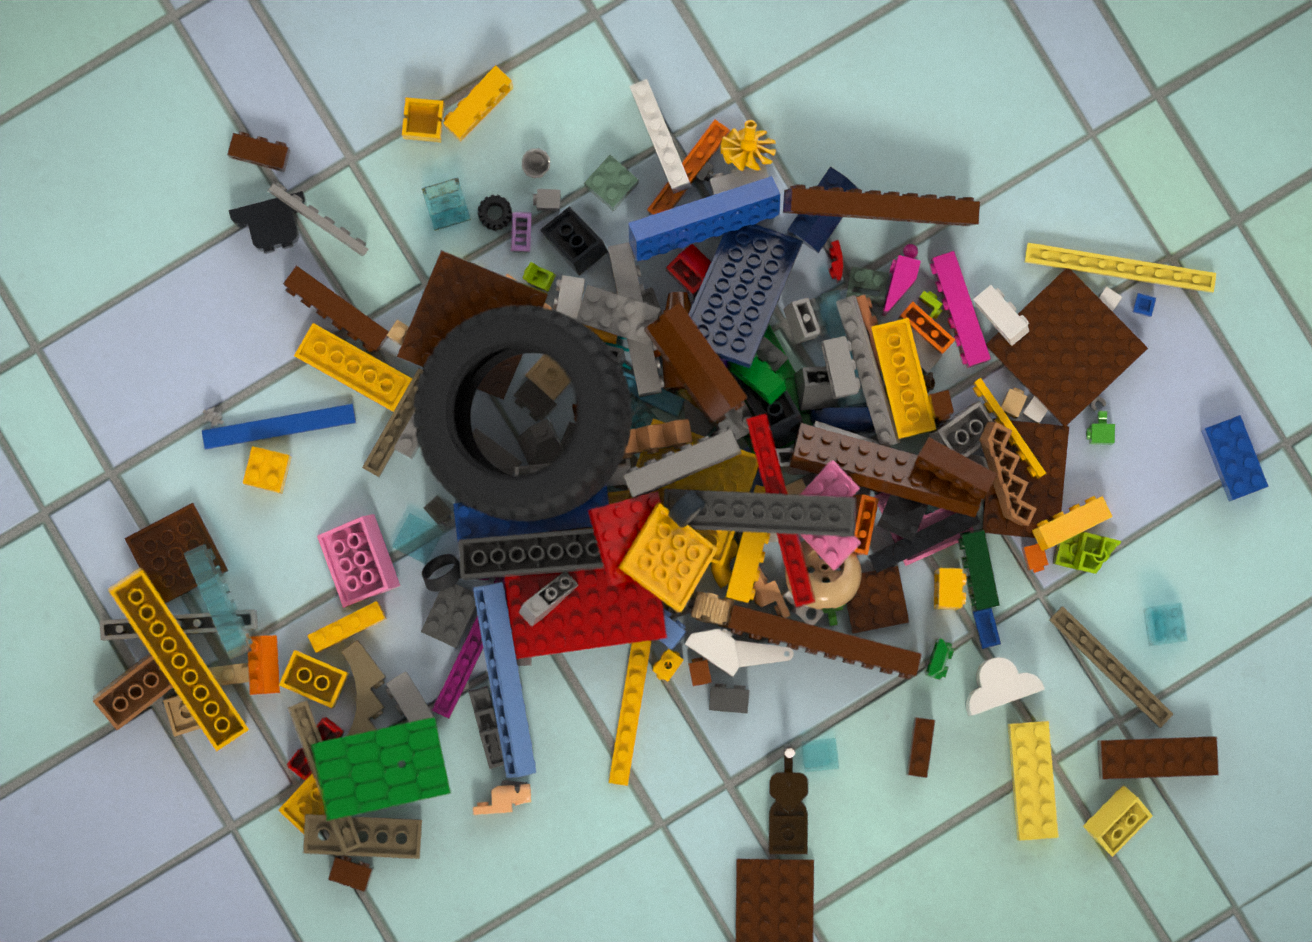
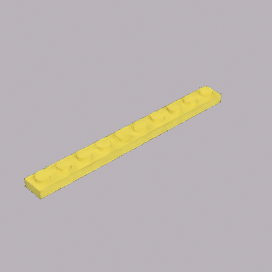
(1120, 267)

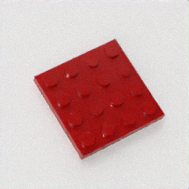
(617, 529)

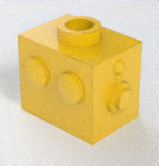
(660, 669)

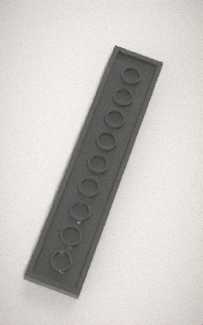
(771, 512)

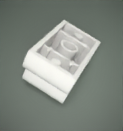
(1000, 684)

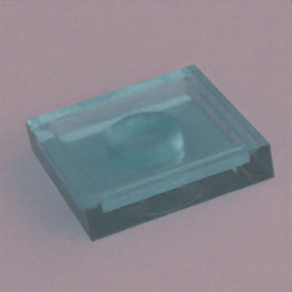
(417, 538)

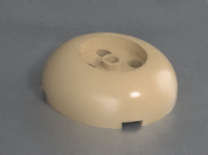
(842, 583)

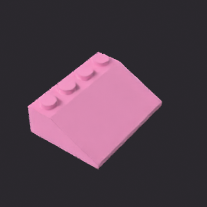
(358, 560)

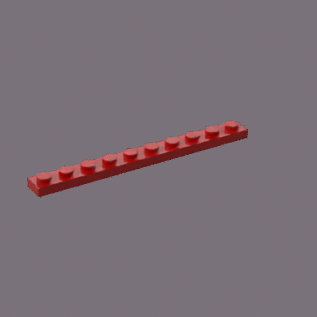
(774, 483)

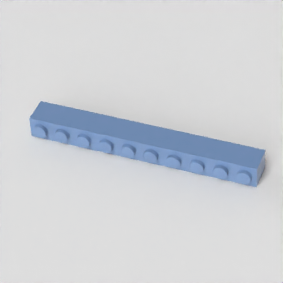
(504, 680)

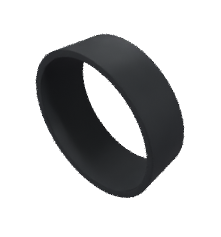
(446, 580)

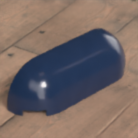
(848, 419)

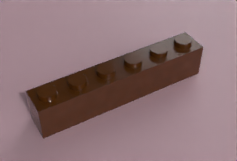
(336, 308)

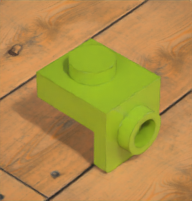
(538, 276)
(931, 301)

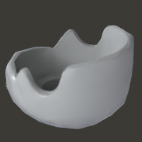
(535, 163)

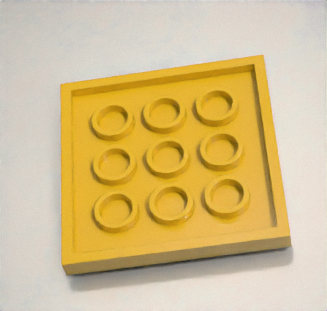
(668, 558)

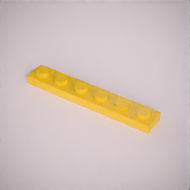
(993, 406)

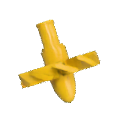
(743, 147)

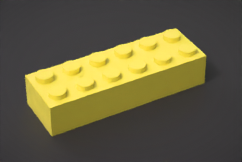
(1032, 780)

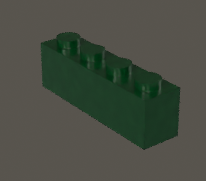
(979, 569)

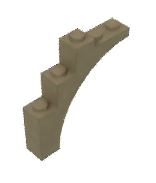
(366, 676)

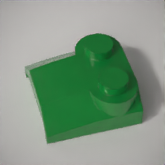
(937, 664)

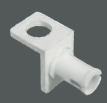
(801, 610)

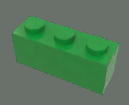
(760, 379)

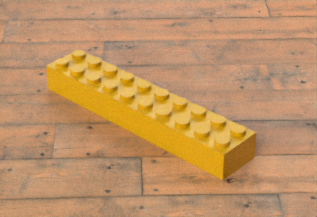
(178, 659)

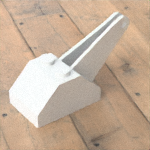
(731, 654)

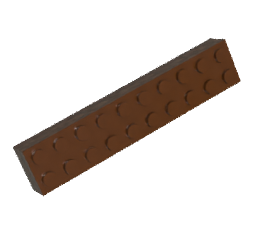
(880, 206)
(878, 469)
(824, 641)

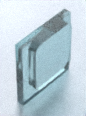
(820, 755)

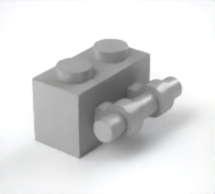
(805, 320)

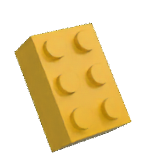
(949, 588)
(314, 679)

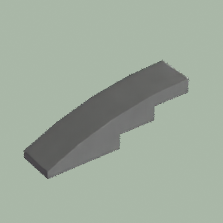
(487, 726)

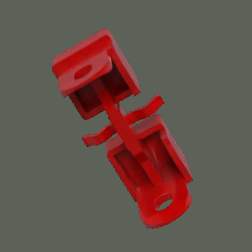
(298, 763)

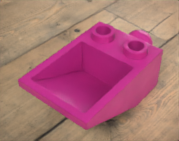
(904, 274)

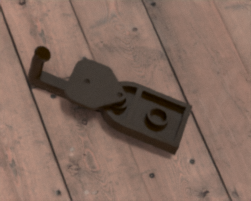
(788, 813)

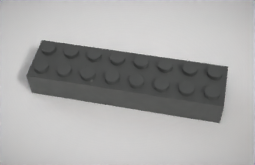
(529, 554)

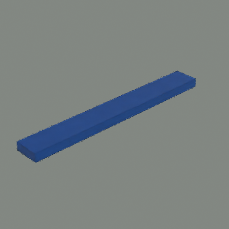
(278, 426)

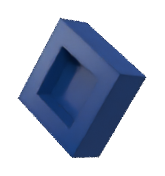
(1144, 305)

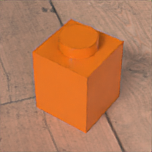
(1035, 558)

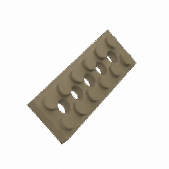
(371, 847)

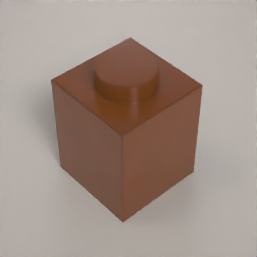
(699, 671)

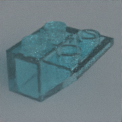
(446, 204)
(1165, 624)

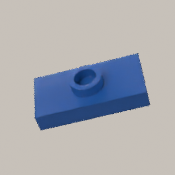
(986, 628)

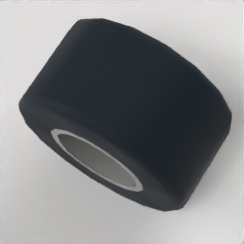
(686, 509)

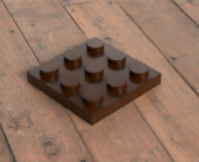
(878, 601)

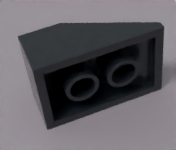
(574, 240)

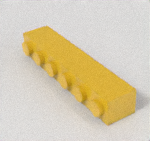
(747, 562)

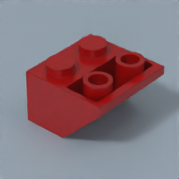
(689, 269)

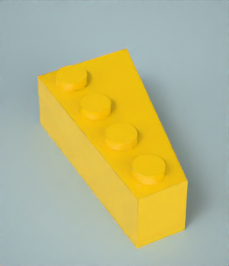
(478, 103)

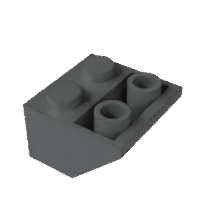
(814, 389)

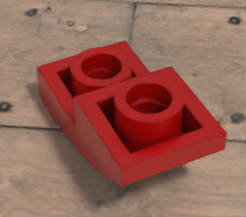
(837, 266)

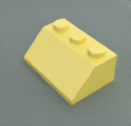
(1118, 820)

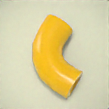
(723, 573)

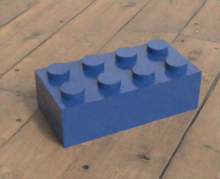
(1234, 458)

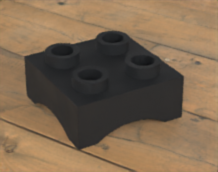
(902, 516)

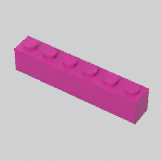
(960, 309)

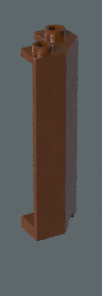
(695, 364)

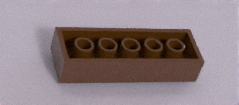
(1158, 757)

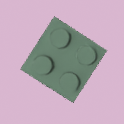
(611, 182)

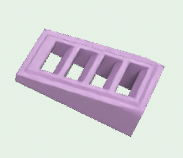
(524, 248)

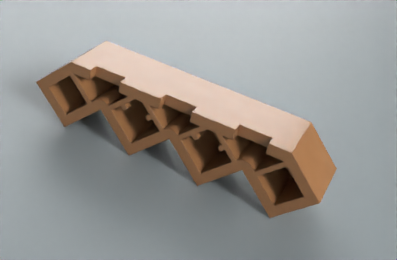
(660, 436)
(1003, 462)

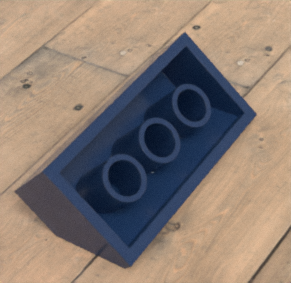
(817, 229)

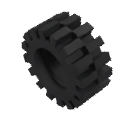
(495, 201)

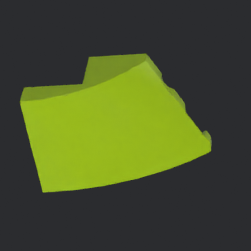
(1085, 552)

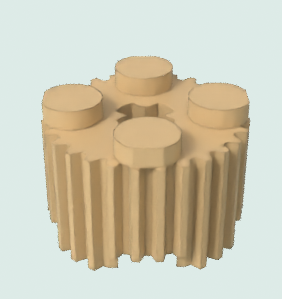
(711, 609)

